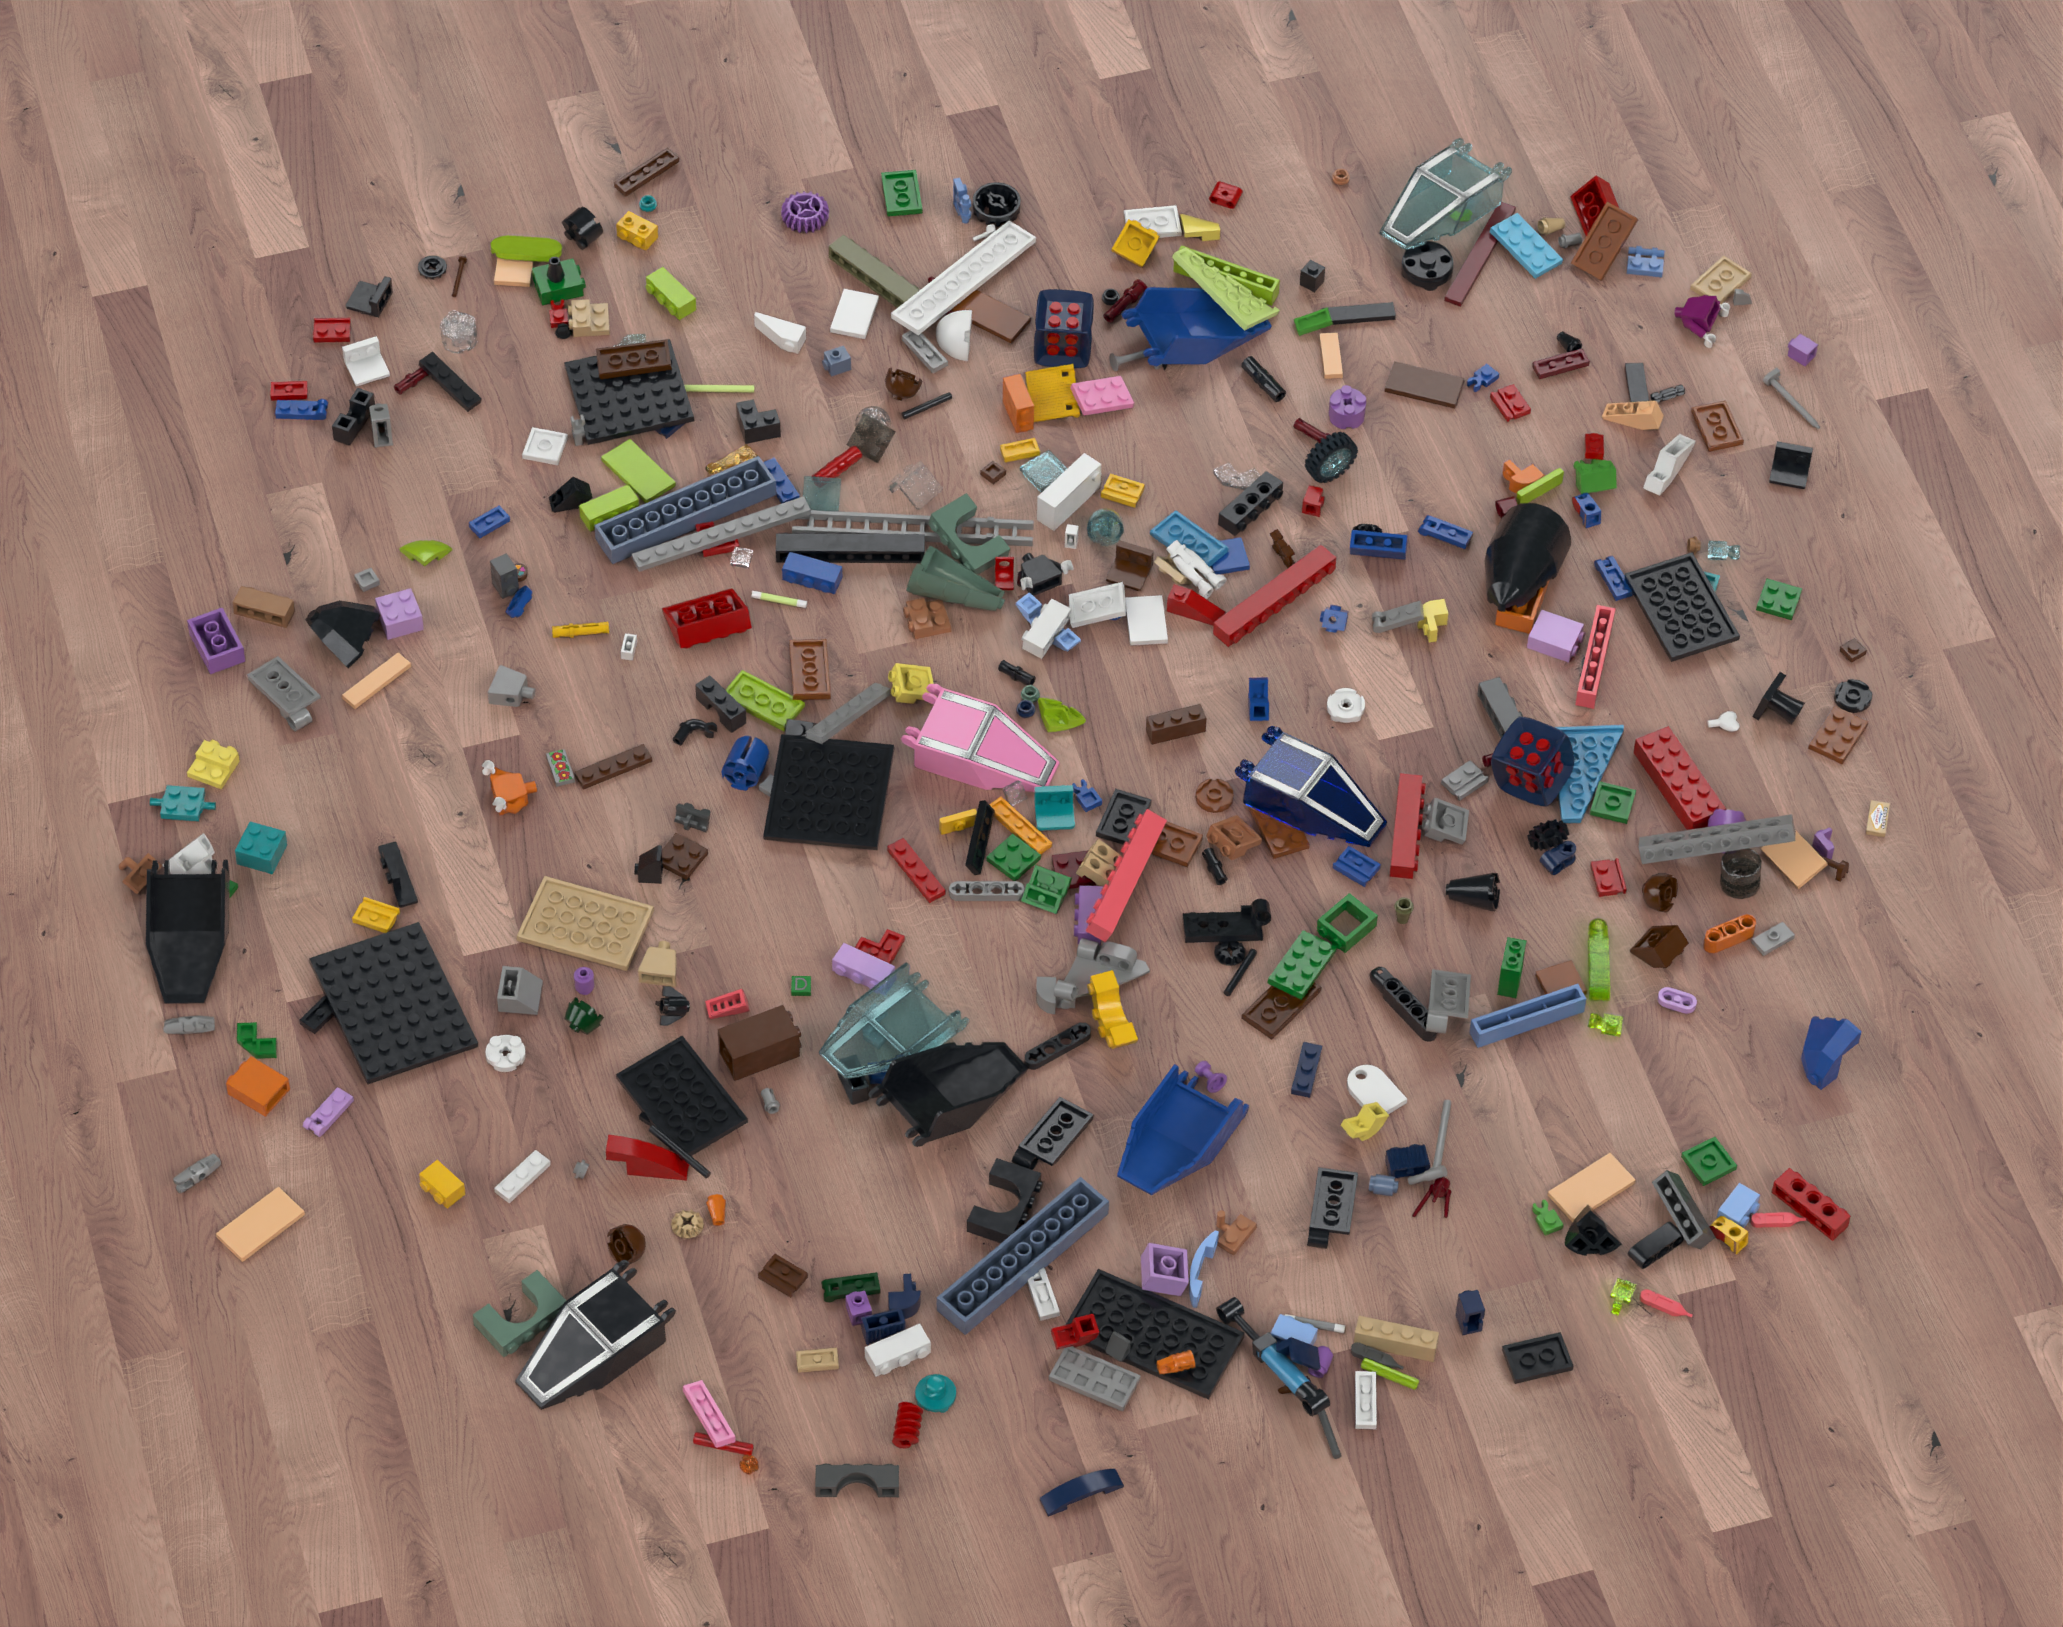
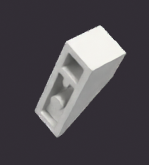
(781, 332)

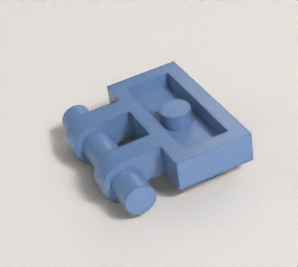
(961, 200)
(1645, 266)

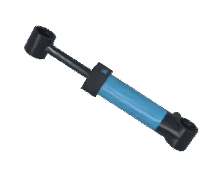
(1264, 1349)

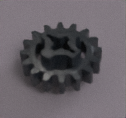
(1548, 835)

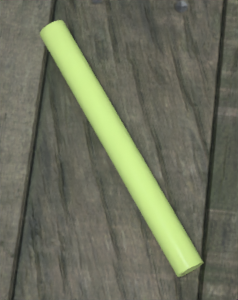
(720, 388)

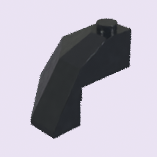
(344, 628)

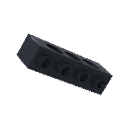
(1250, 503)

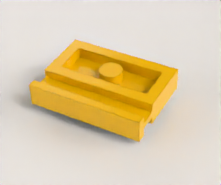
(1122, 490)
(376, 915)

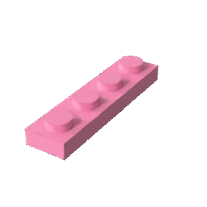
(709, 1414)

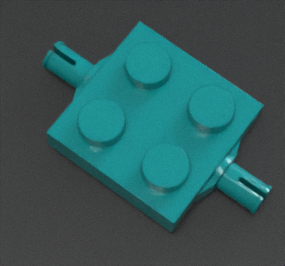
(182, 803)

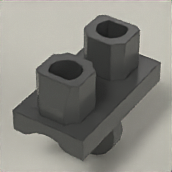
(692, 817)

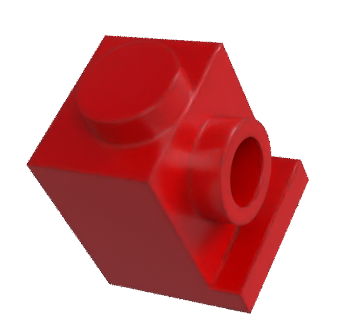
(1313, 501)

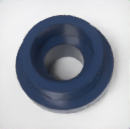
(1025, 709)

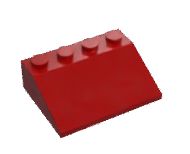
(707, 618)

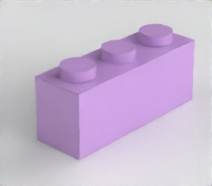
(860, 966)

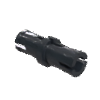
(1016, 673)
(1214, 866)

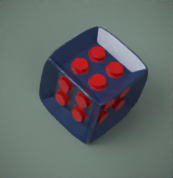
(1063, 328)
(1533, 761)

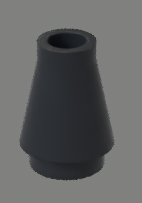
(555, 271)
(1569, 342)

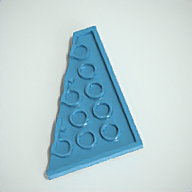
(1592, 753)

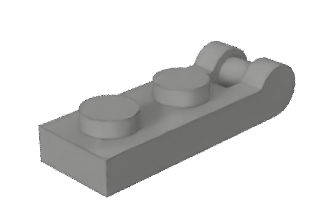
(1397, 617)

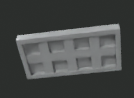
(1094, 1378)

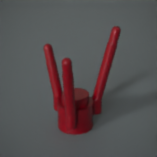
(1439, 1189)

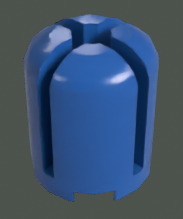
(746, 762)

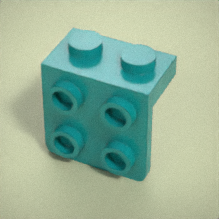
(1054, 807)

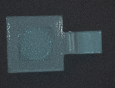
(1719, 551)

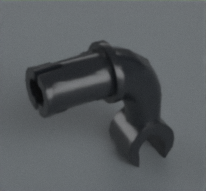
(689, 725)

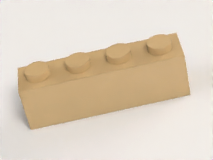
(1397, 1338)

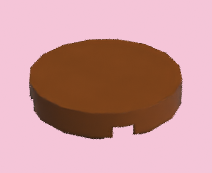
(1214, 795)

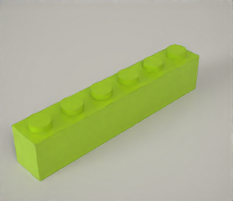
(1260, 284)

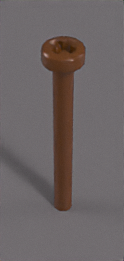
(462, 260)

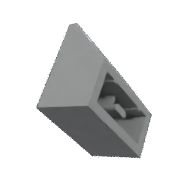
(519, 991)

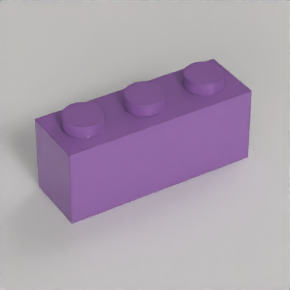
(1085, 899)

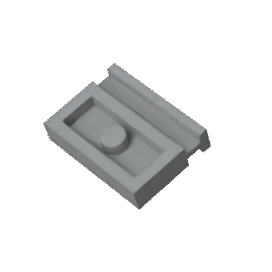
(1464, 780)

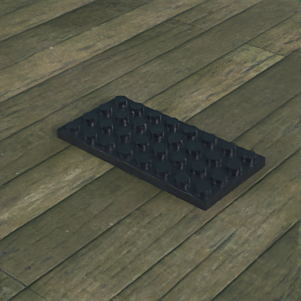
(1157, 1331)

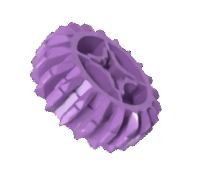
(808, 209)

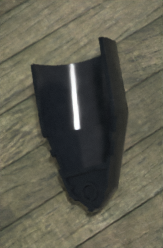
(1524, 554)

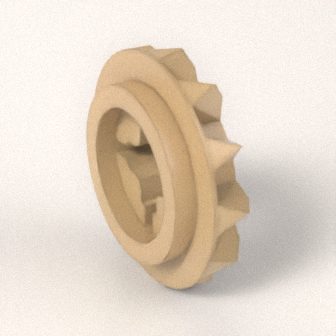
(687, 1230)

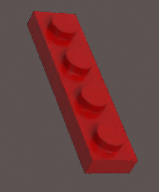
(916, 870)

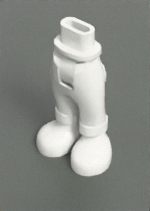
(1188, 561)

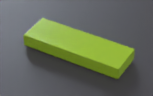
(1540, 486)

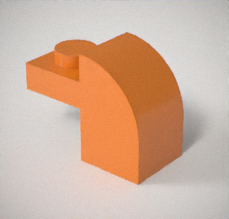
(1518, 478)

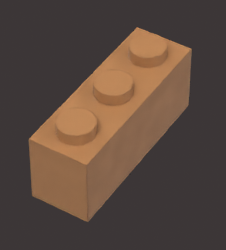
(263, 606)

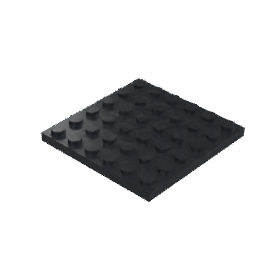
(627, 403)
(829, 792)

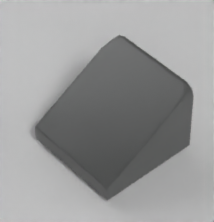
(1118, 1346)

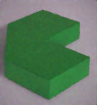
(259, 1048)

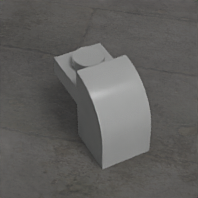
(1045, 996)

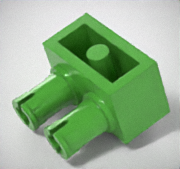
(1596, 476)

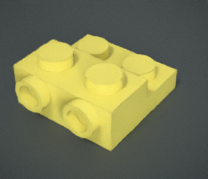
(909, 682)
(213, 764)

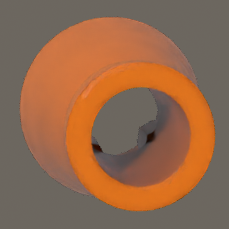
(716, 1206)

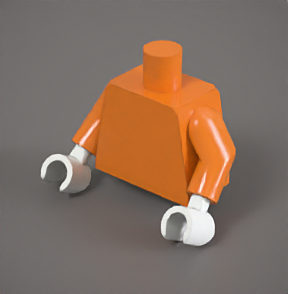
(508, 789)

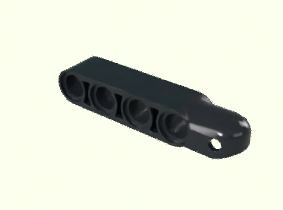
(1402, 1002)

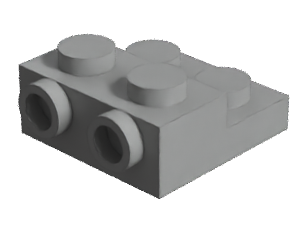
(1445, 821)

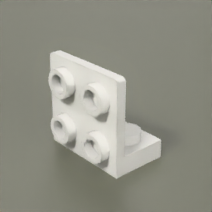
(365, 361)

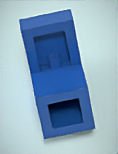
(1258, 699)

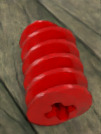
(907, 1425)

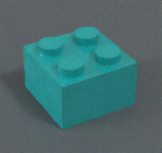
(261, 847)

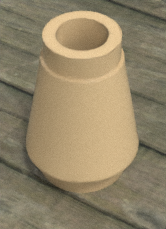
(1550, 225)

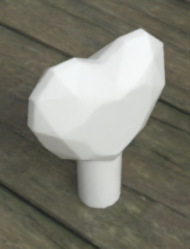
(1726, 721)

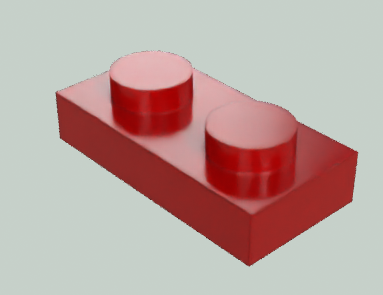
(289, 390)
(1594, 446)

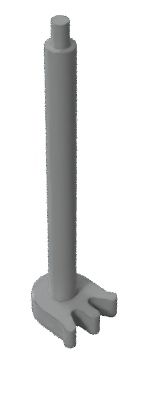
(1772, 378)

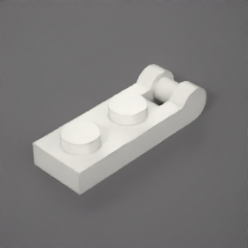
(1043, 1296)

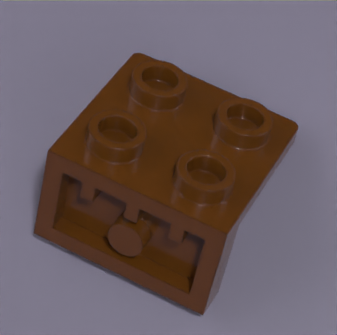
(1130, 565)

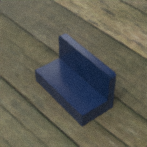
(1300, 1352)

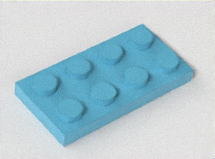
(1526, 245)

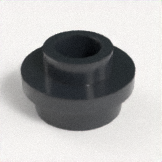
(1110, 296)

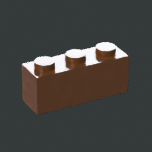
(1176, 724)

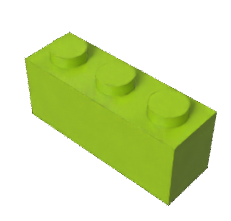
(670, 293)
(608, 506)

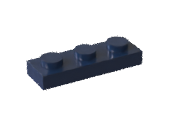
(1306, 1069)

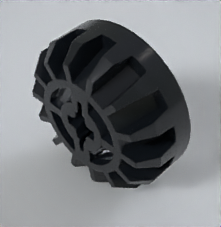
(997, 199)

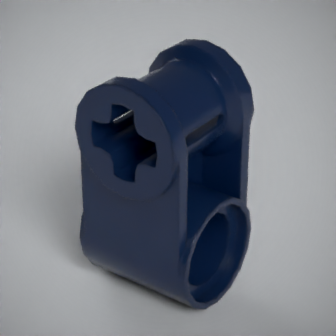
(1559, 857)

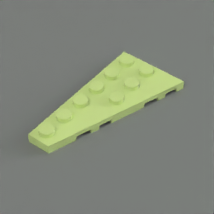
(1227, 292)

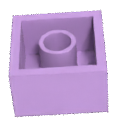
(399, 614)
(1164, 1269)

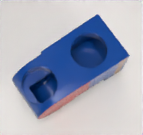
(1587, 509)

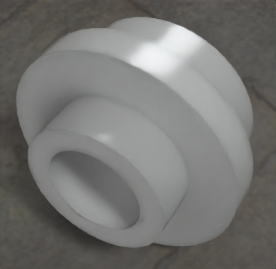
(580, 1169)

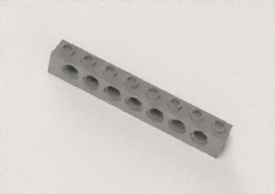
(1717, 839)

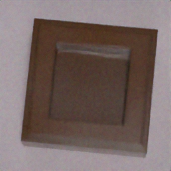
(993, 472)

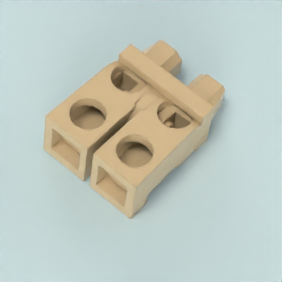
(1098, 863)

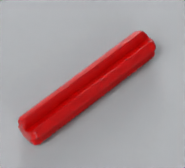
(736, 1447)

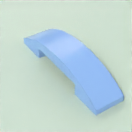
(1031, 608)
(1206, 1249)

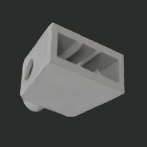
(380, 418)
(509, 688)

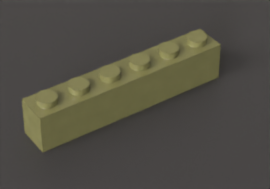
(871, 271)

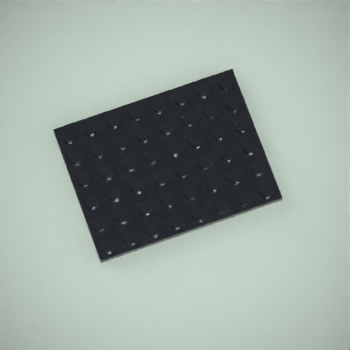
(393, 1003)

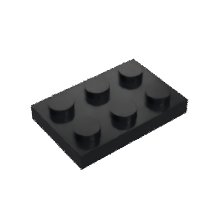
(1121, 815)
(1537, 1358)

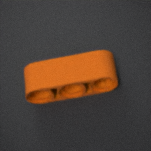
(1729, 933)

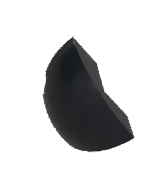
(1591, 1234)

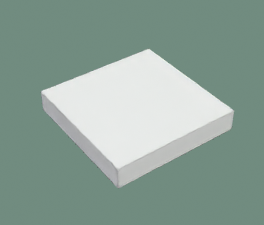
(545, 446)

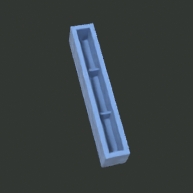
(1527, 1015)

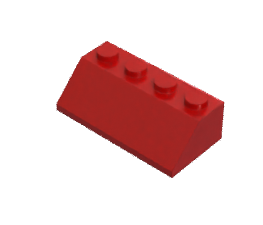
(1591, 200)

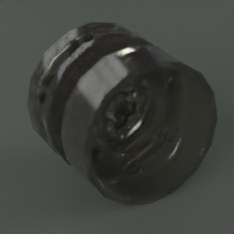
(1740, 873)

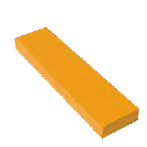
(1020, 826)

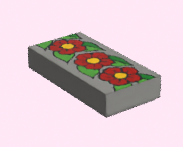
(560, 767)

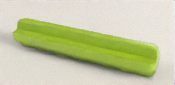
(1390, 1373)

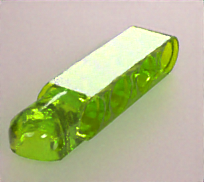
(1598, 960)

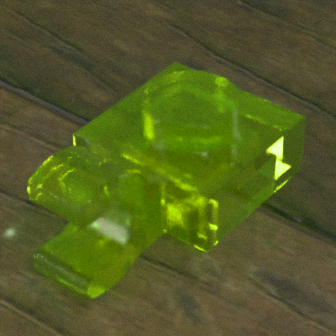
(1609, 1024)
(1621, 1292)

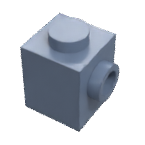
(837, 361)

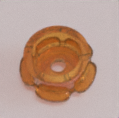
(749, 1464)

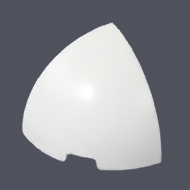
(954, 334)
(193, 858)

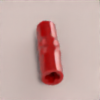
(840, 463)

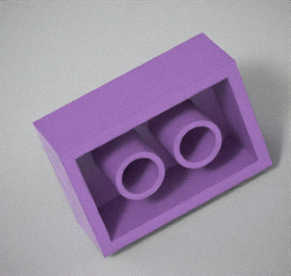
(216, 640)

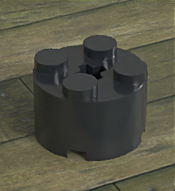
(582, 227)

